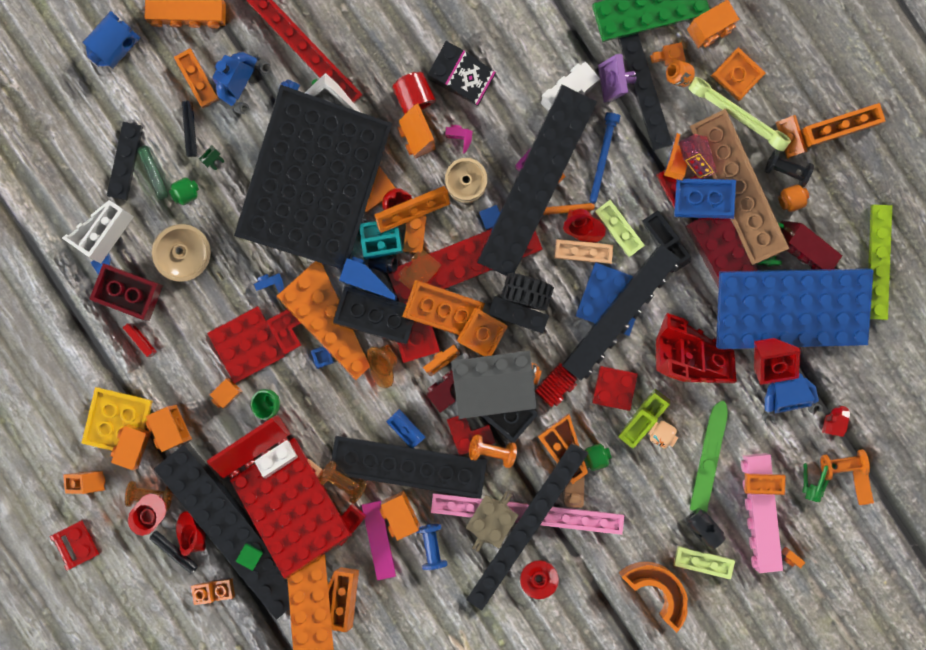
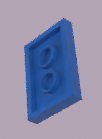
(705, 198)

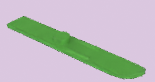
(709, 457)

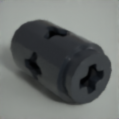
(705, 528)

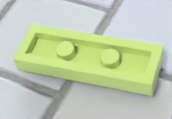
(619, 228)
(704, 562)

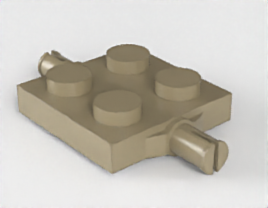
(492, 521)

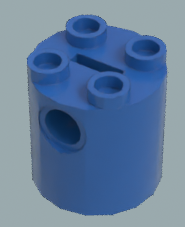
(110, 41)

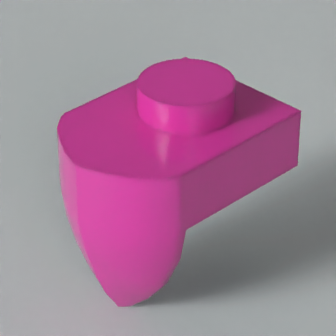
(457, 132)

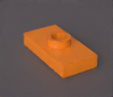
(441, 359)
(764, 484)

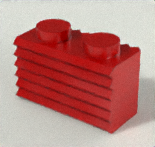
(556, 385)

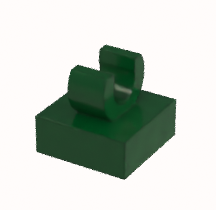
(210, 156)

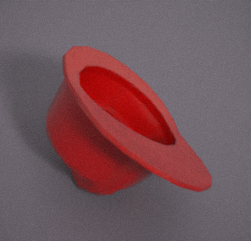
(584, 226)
(147, 514)
(190, 536)

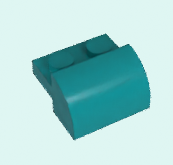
(379, 244)

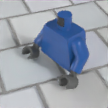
(232, 76)
(790, 396)

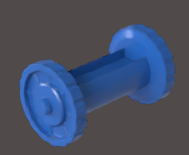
(431, 547)

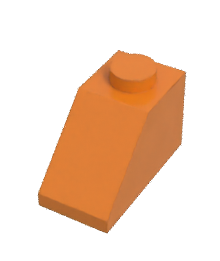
(84, 482)

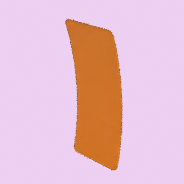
(863, 488)

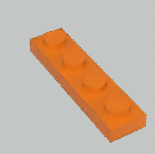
(412, 209)

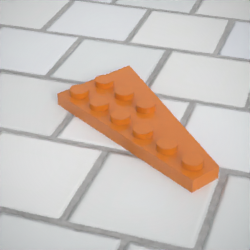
(315, 305)

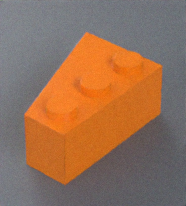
(557, 440)
(342, 598)

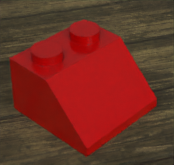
(775, 361)

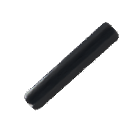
(189, 129)
(172, 551)

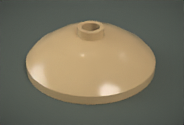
(192, 258)

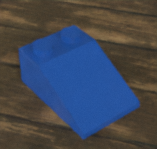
(362, 277)

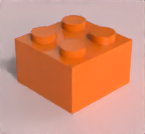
(713, 24)
(168, 428)
(399, 515)

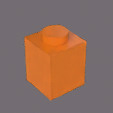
(225, 393)

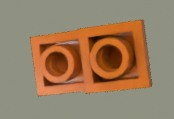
(213, 591)

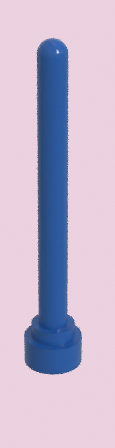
(612, 120)

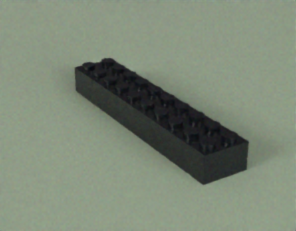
(224, 523)

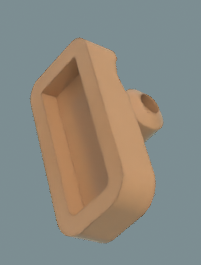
(574, 494)

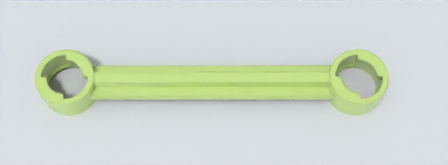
(775, 138)

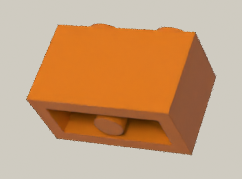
(130, 447)

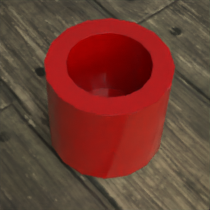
(413, 90)

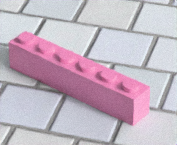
(762, 518)

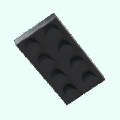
(373, 315)

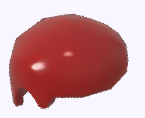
(395, 197)

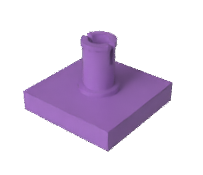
(614, 78)

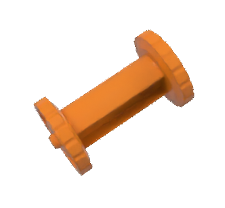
(478, 448)
(847, 464)

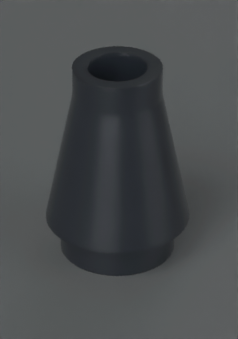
(385, 263)

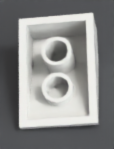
(329, 90)

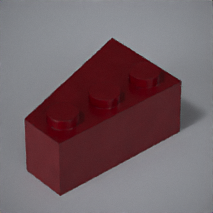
(809, 247)

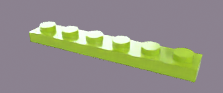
(880, 259)

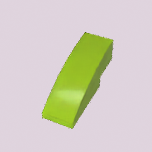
(644, 418)

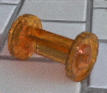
(342, 482)
(135, 494)

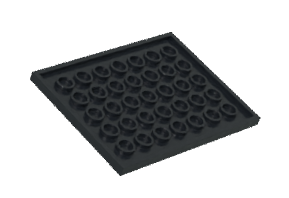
(312, 178)

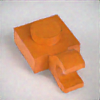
(669, 54)

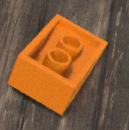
(417, 133)

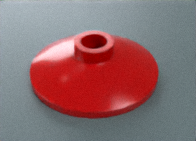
(543, 588)

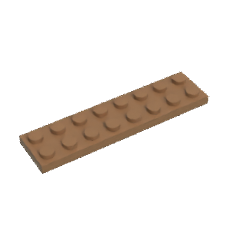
(752, 213)

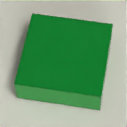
(249, 556)

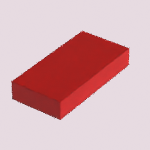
(139, 339)

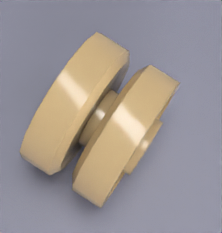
(468, 191)

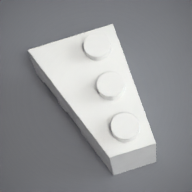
(581, 80)
(100, 231)

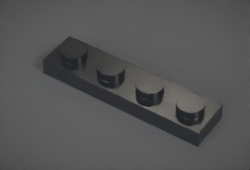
(124, 161)

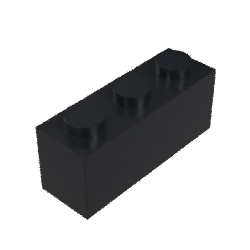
(518, 315)

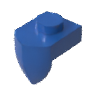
(265, 281)

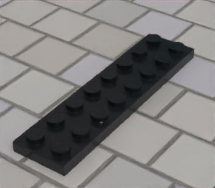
(409, 466)

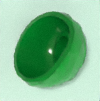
(265, 404)

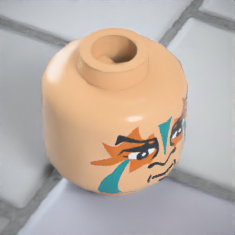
(663, 434)

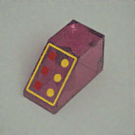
(698, 155)

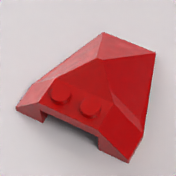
(691, 355)

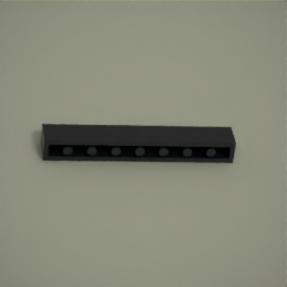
(621, 311)

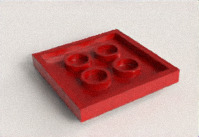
(246, 344)

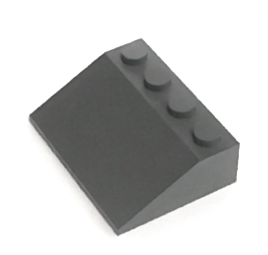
(494, 384)

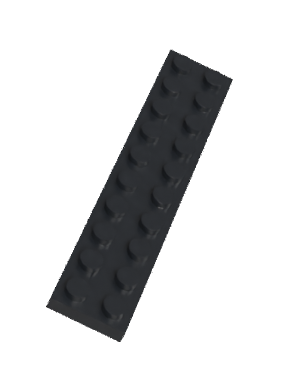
(537, 180)

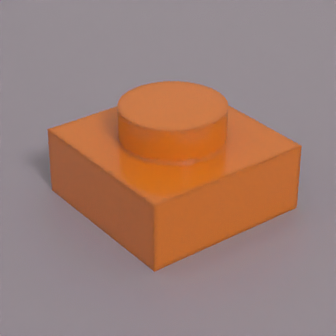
(791, 558)

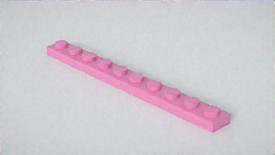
(556, 517)

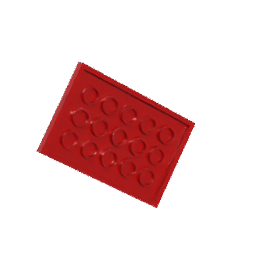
(291, 512)

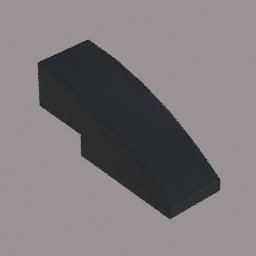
(663, 234)

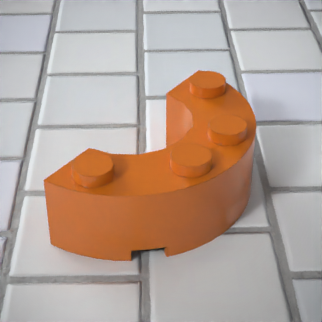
(656, 575)

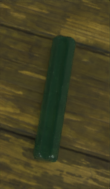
(152, 172)

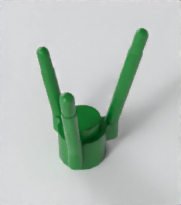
(815, 492)

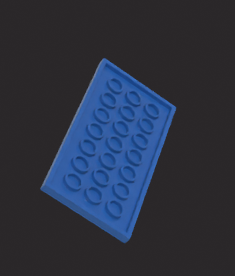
(794, 307)

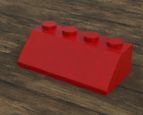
(249, 447)

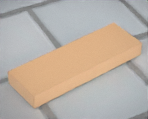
(583, 251)

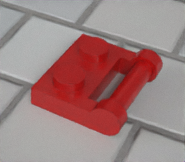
(80, 542)

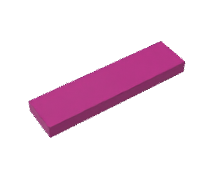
(379, 541)

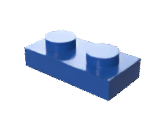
(405, 429)

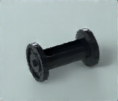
(789, 168)

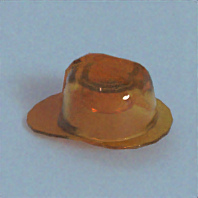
(382, 362)

